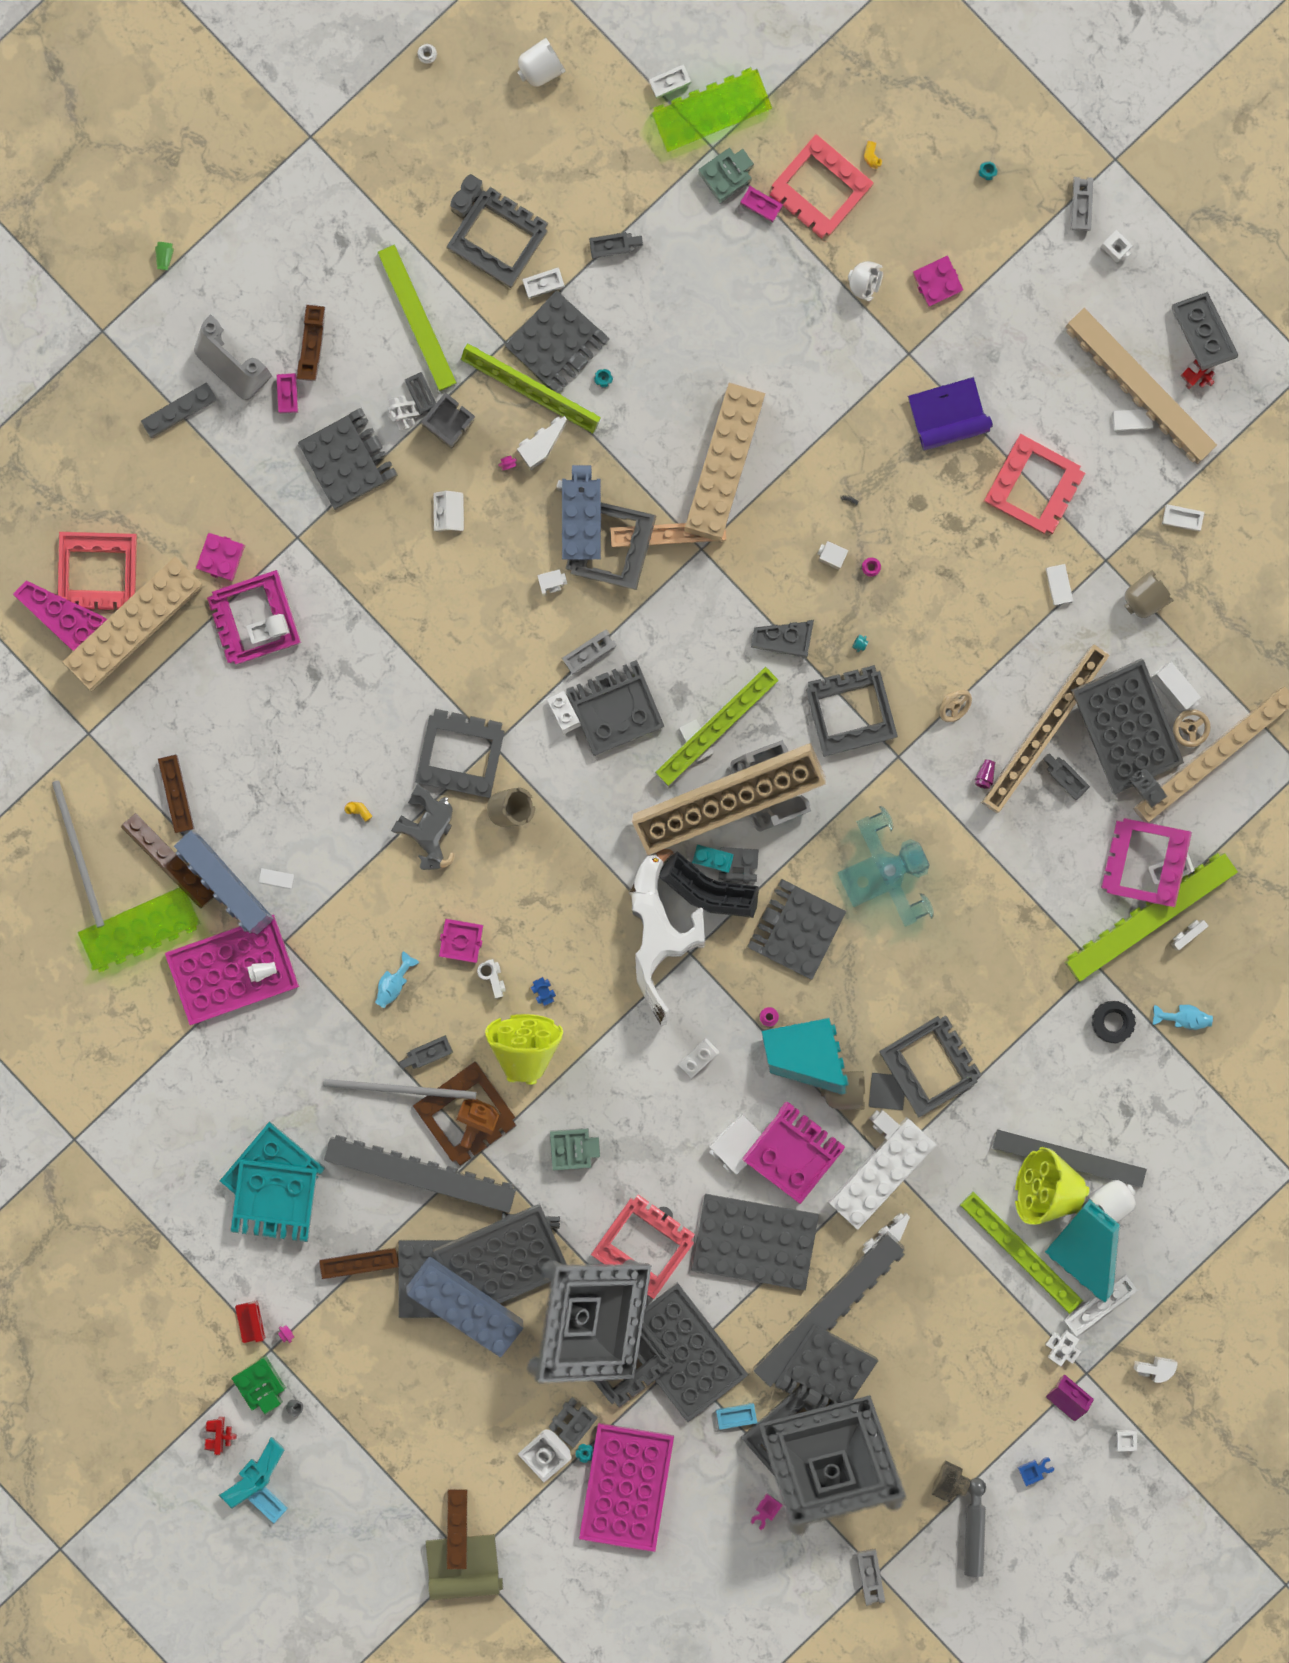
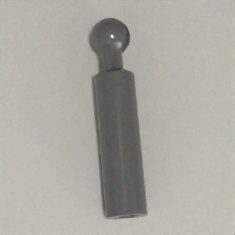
(975, 1530)

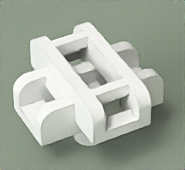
(399, 412)
(1063, 1348)

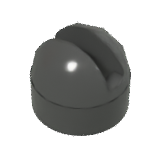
(294, 1411)

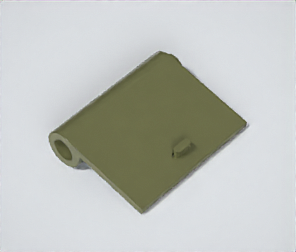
(478, 1579)

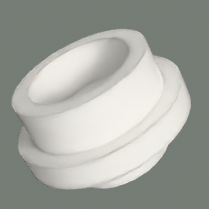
(427, 48)

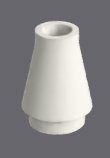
(260, 971)

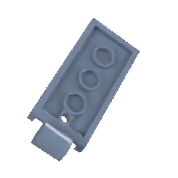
(581, 515)

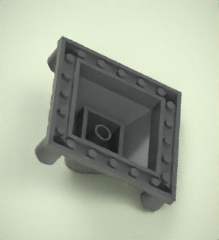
(592, 1322)
(831, 1462)

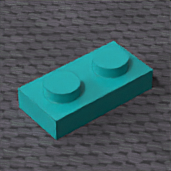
(713, 858)

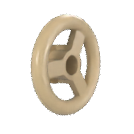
(953, 703)
(1185, 725)

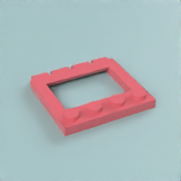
(840, 167)
(1011, 471)
(97, 542)
(609, 1254)

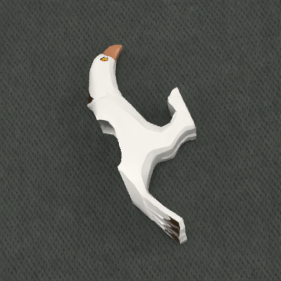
(659, 937)

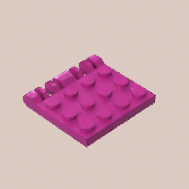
(792, 1156)

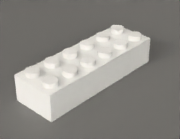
(882, 1173)

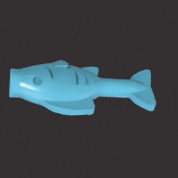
(391, 984)
(1187, 1017)

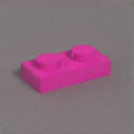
(761, 204)
(287, 393)

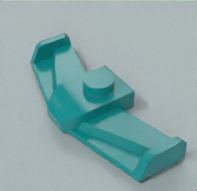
(255, 1475)

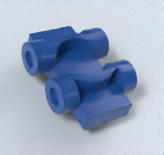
(545, 995)

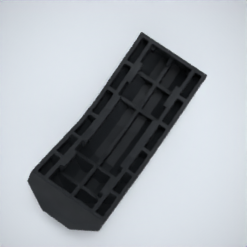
(706, 892)

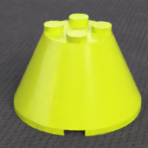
(524, 1045)
(1048, 1188)

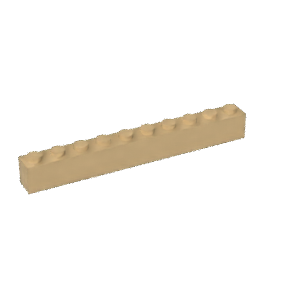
(1140, 386)
(1044, 730)
(1217, 753)

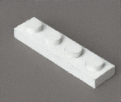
(1096, 1308)

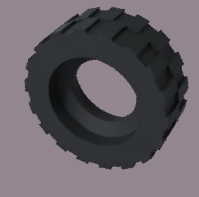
(1128, 1021)

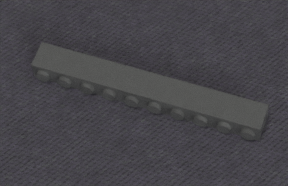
(420, 1174)
(832, 1304)

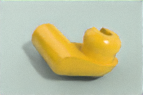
(870, 157)
(358, 808)

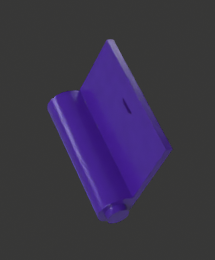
(949, 418)

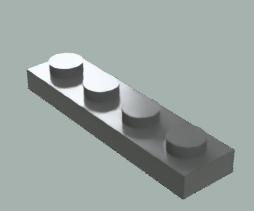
(178, 410)

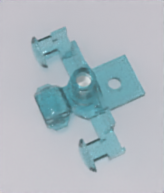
(887, 871)

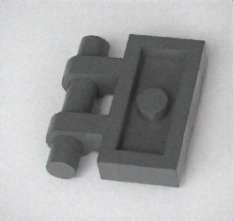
(742, 859)
(578, 1425)

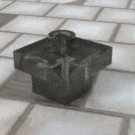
(950, 1482)

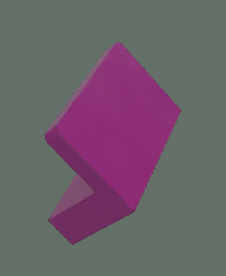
(1070, 1398)

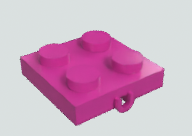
(937, 281)
(220, 556)
(461, 940)

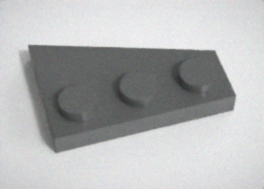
(785, 639)

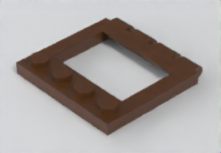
(464, 1081)

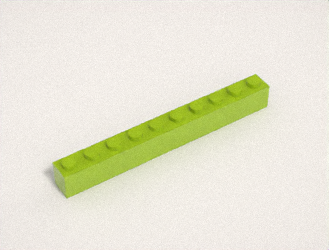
(1149, 918)

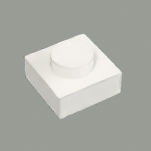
(1126, 1440)

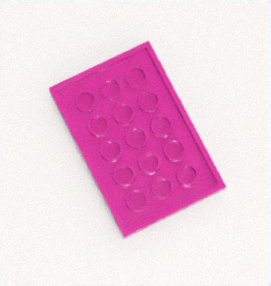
(215, 974)
(626, 1487)

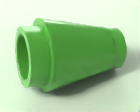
(163, 255)

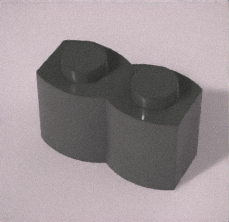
(464, 198)

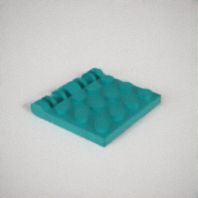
(271, 1147)
(274, 1196)

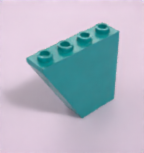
(806, 1054)
(1089, 1250)

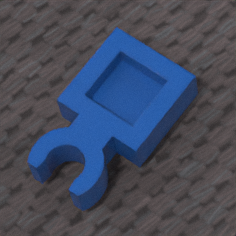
(1032, 1472)

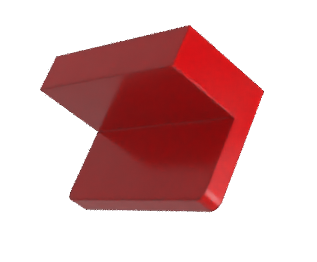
(250, 1322)

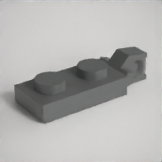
(614, 244)
(1066, 776)
(427, 1053)

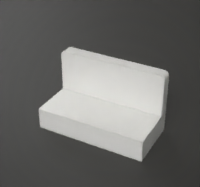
(448, 511)

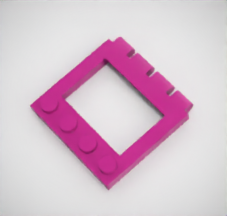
(224, 617)
(1172, 867)

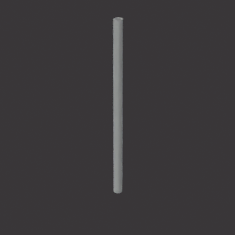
(78, 854)
(400, 1089)

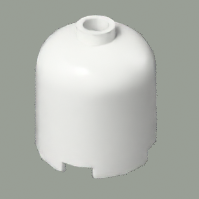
(539, 64)
(1114, 1199)

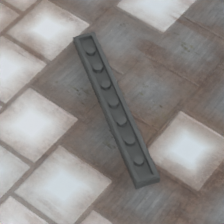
(1075, 1159)

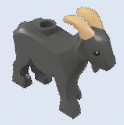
(430, 828)

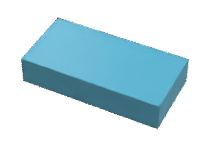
(736, 1416)
(268, 1504)

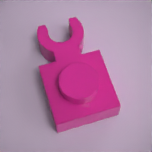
(768, 1509)

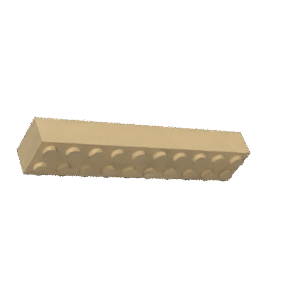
(729, 799)

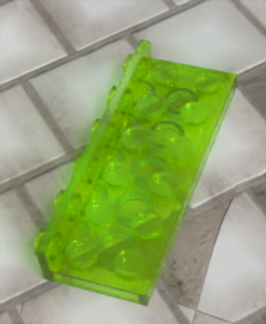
(711, 109)
(139, 929)

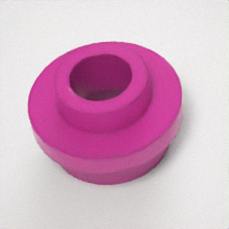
(507, 462)
(875, 562)
(764, 1012)
(285, 1334)

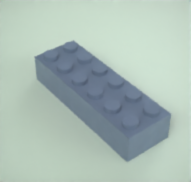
(223, 882)
(465, 1307)

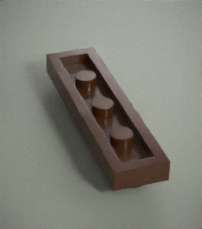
(176, 793)
(358, 1263)
(457, 1529)

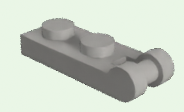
(1082, 204)
(588, 652)
(870, 1576)

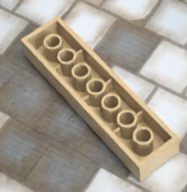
(724, 462)
(132, 624)

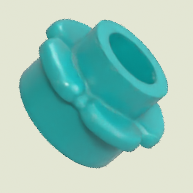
(988, 165)
(608, 378)
(860, 643)
(584, 1448)

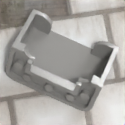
(242, 379)
(779, 812)

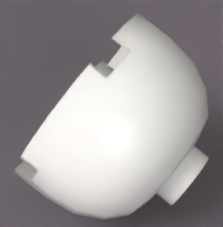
(865, 279)

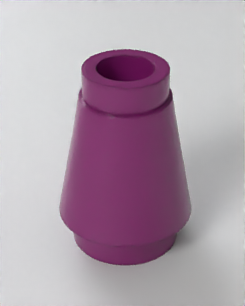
(986, 774)

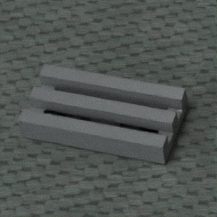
(414, 378)

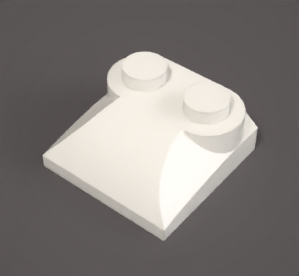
(545, 1454)

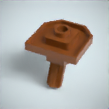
(476, 1116)

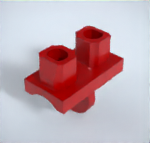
(1191, 377)
(216, 1444)

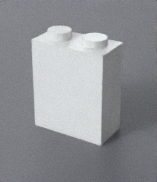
(1176, 687)
(735, 1143)

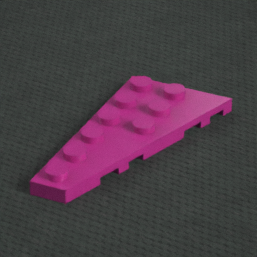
(64, 618)

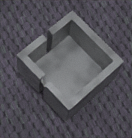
(447, 421)

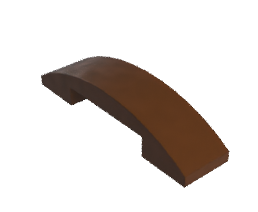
(311, 343)

